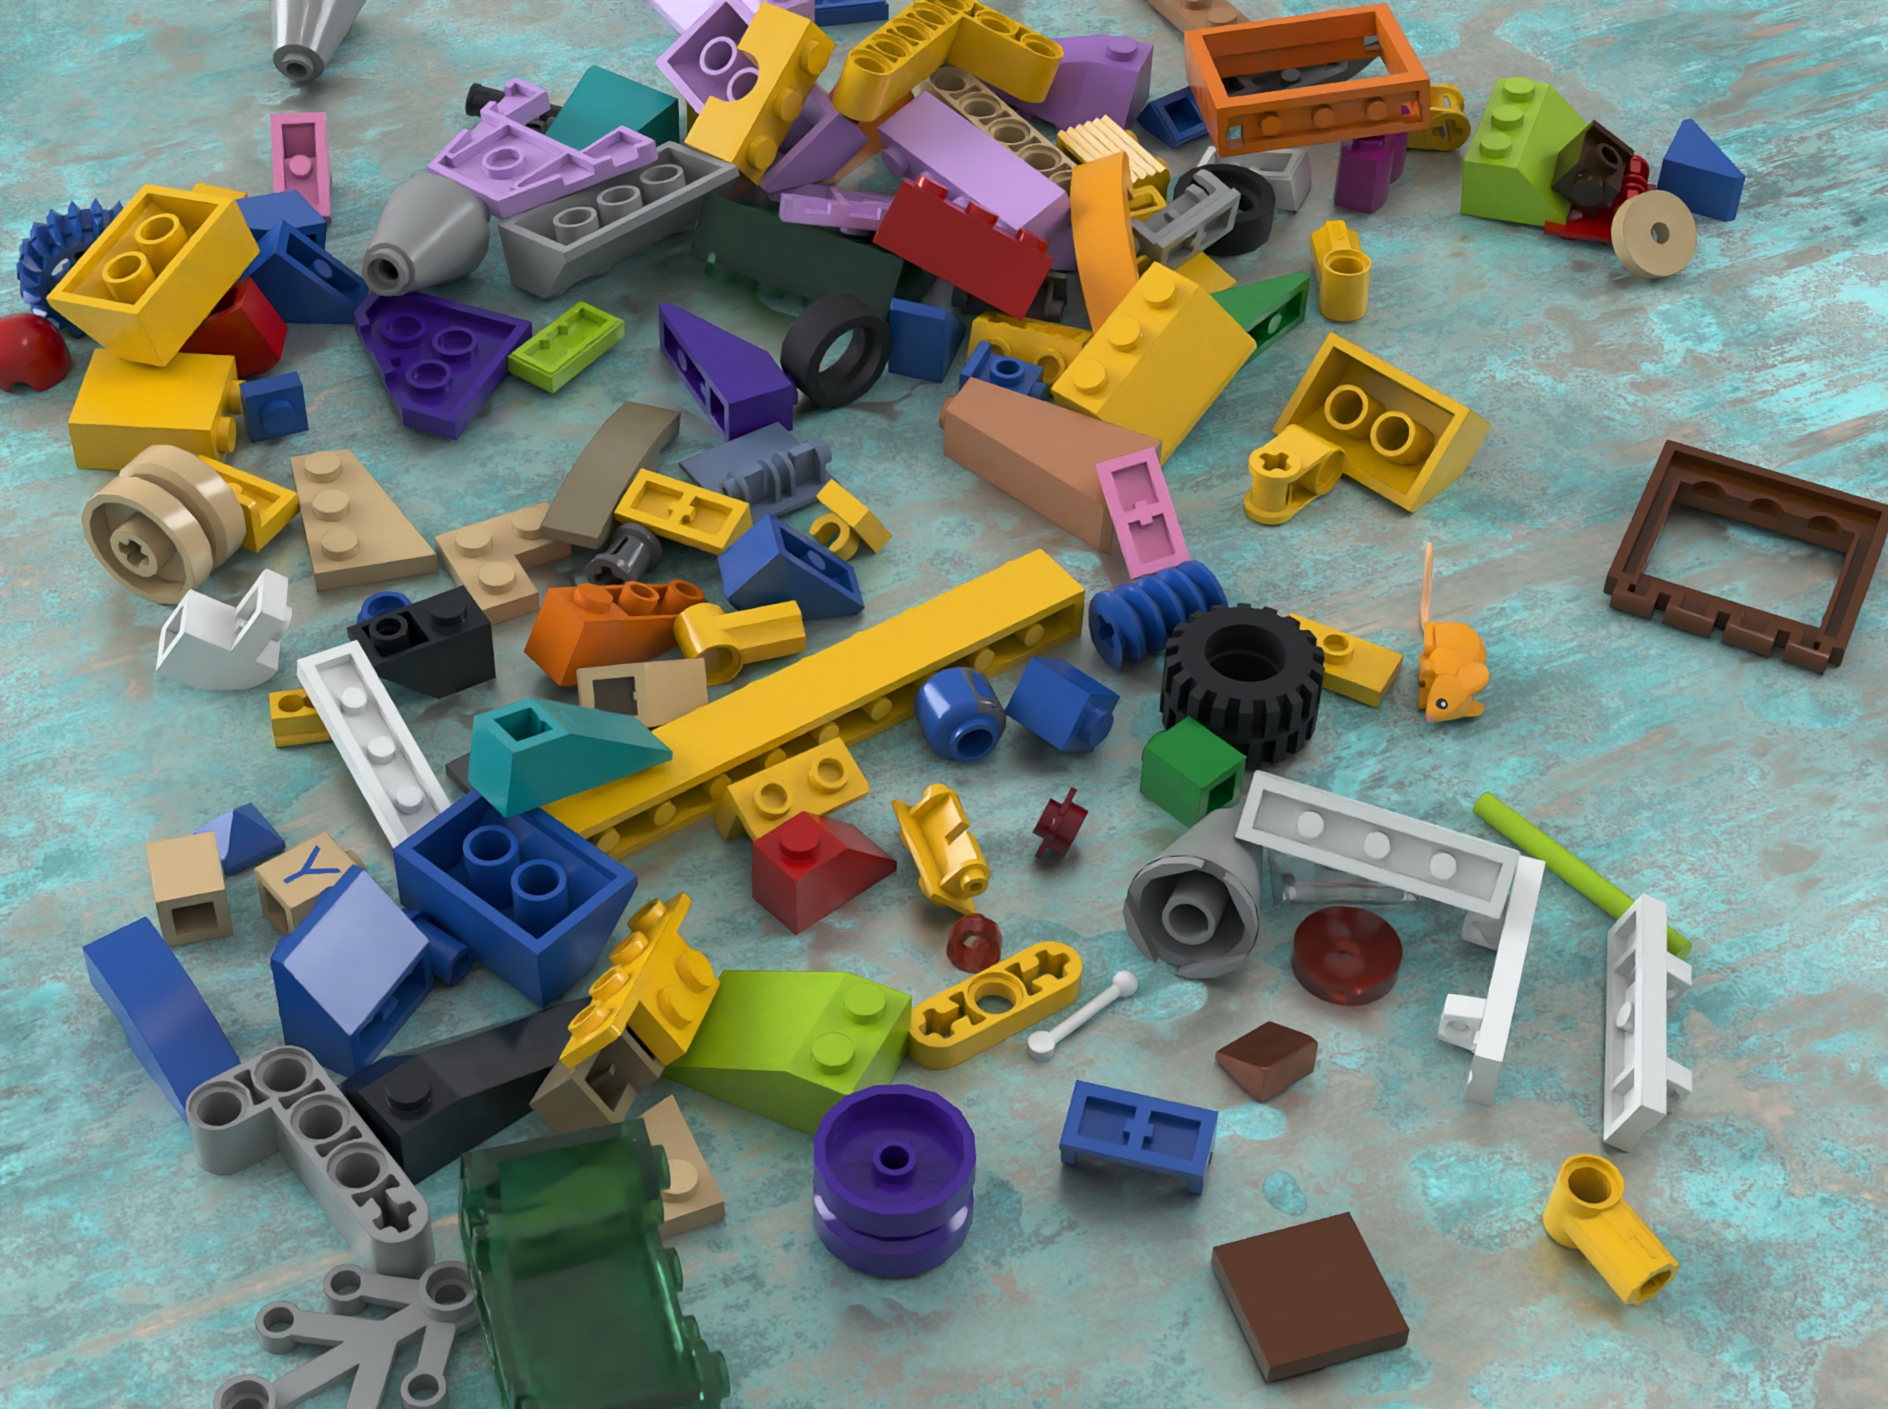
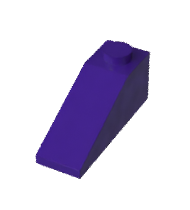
(726, 375)

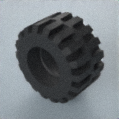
(1245, 680)

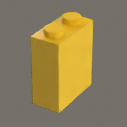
(139, 405)

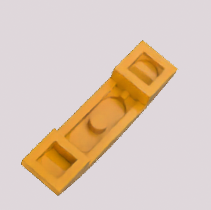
(1103, 233)

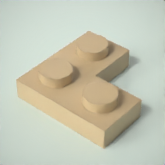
(493, 557)

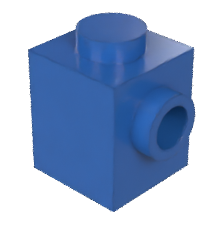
(1063, 705)

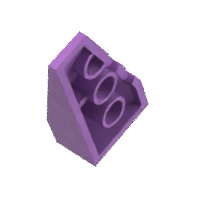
(1093, 80)

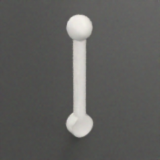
(1042, 1043)

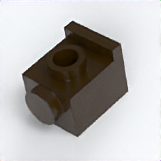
(1591, 168)

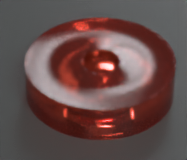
(1343, 979)

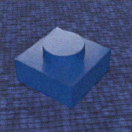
(274, 406)

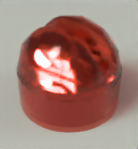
(985, 948)

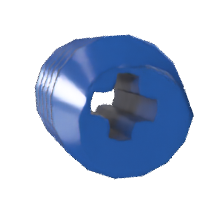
(1148, 611)

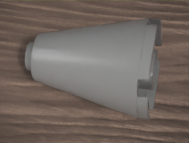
(309, 34)
(1199, 899)

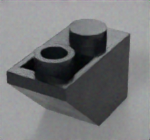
(431, 644)

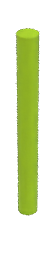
(1565, 864)

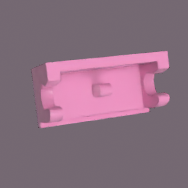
(1142, 513)

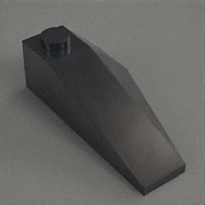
(459, 1089)

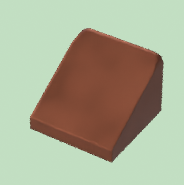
(1269, 1059)

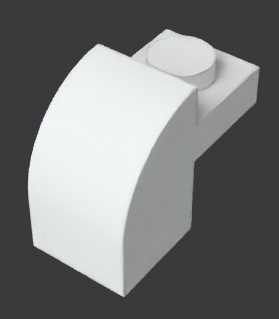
(224, 645)

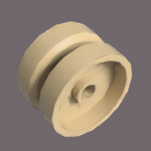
(164, 524)

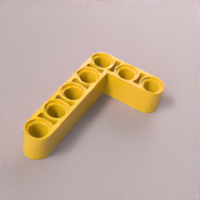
(940, 31)

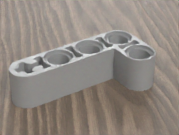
(294, 1108)

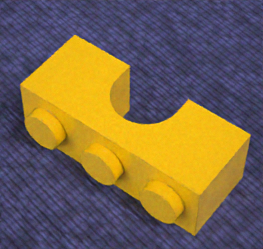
(750, 130)

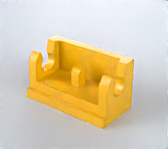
(684, 512)

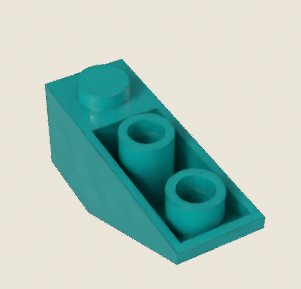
(553, 750)

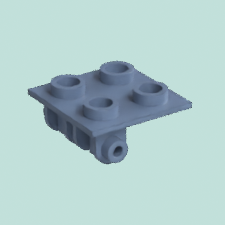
(764, 470)

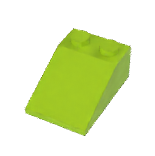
(795, 1042)

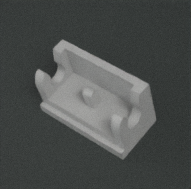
(1187, 223)

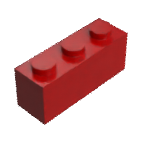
(965, 246)

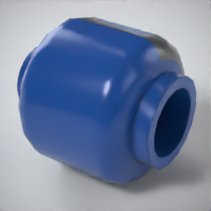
(960, 714)

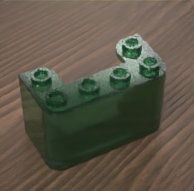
(577, 1276)

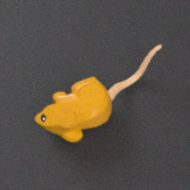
(1450, 663)

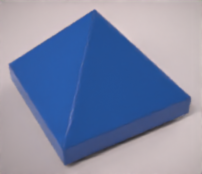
(243, 838)

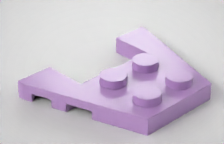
(524, 169)
(827, 206)

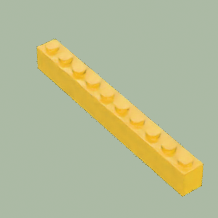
(838, 692)

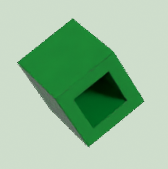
(1191, 772)

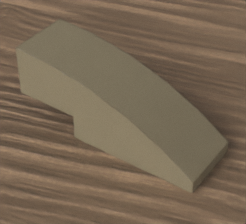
(598, 1088)

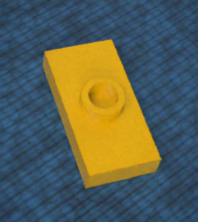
(1353, 664)

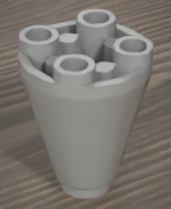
(426, 237)

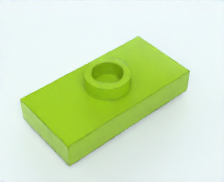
(566, 346)

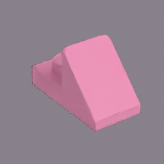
(303, 158)

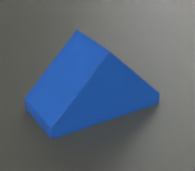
(1701, 174)
(923, 340)

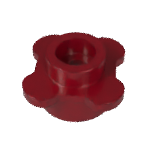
(1059, 825)

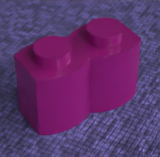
(1369, 168)

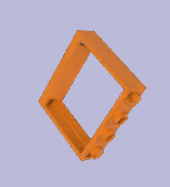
(1312, 112)

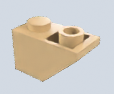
(647, 690)

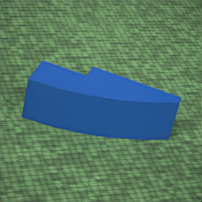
(159, 1009)

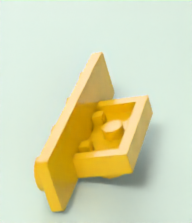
(652, 986)

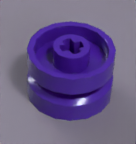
(893, 1180)

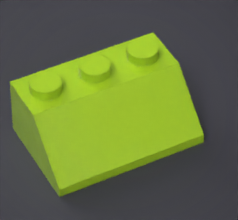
(1516, 154)

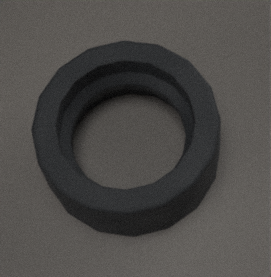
(1256, 200)
(814, 334)

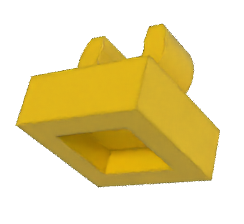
(850, 520)

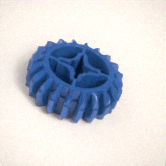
(51, 243)

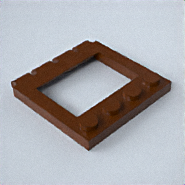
(1767, 501)

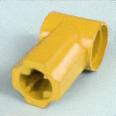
(1340, 271)
(738, 637)
(1593, 1216)

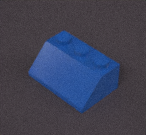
(516, 891)

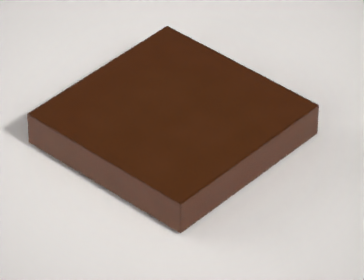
(1309, 1296)

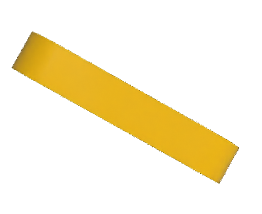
(982, 1030)

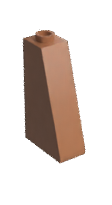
(1039, 454)

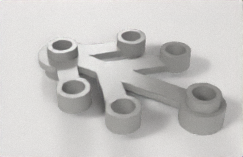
(362, 1343)

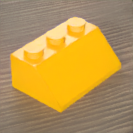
(156, 272)
(1157, 360)
(1393, 427)

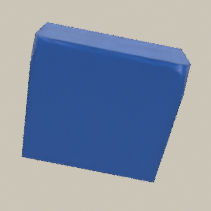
(1174, 118)

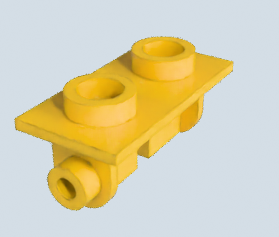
(948, 868)

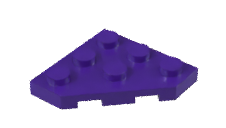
(437, 356)

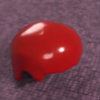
(31, 352)

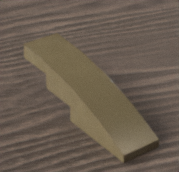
(605, 470)

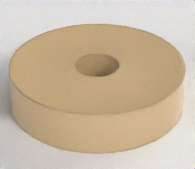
(1674, 232)

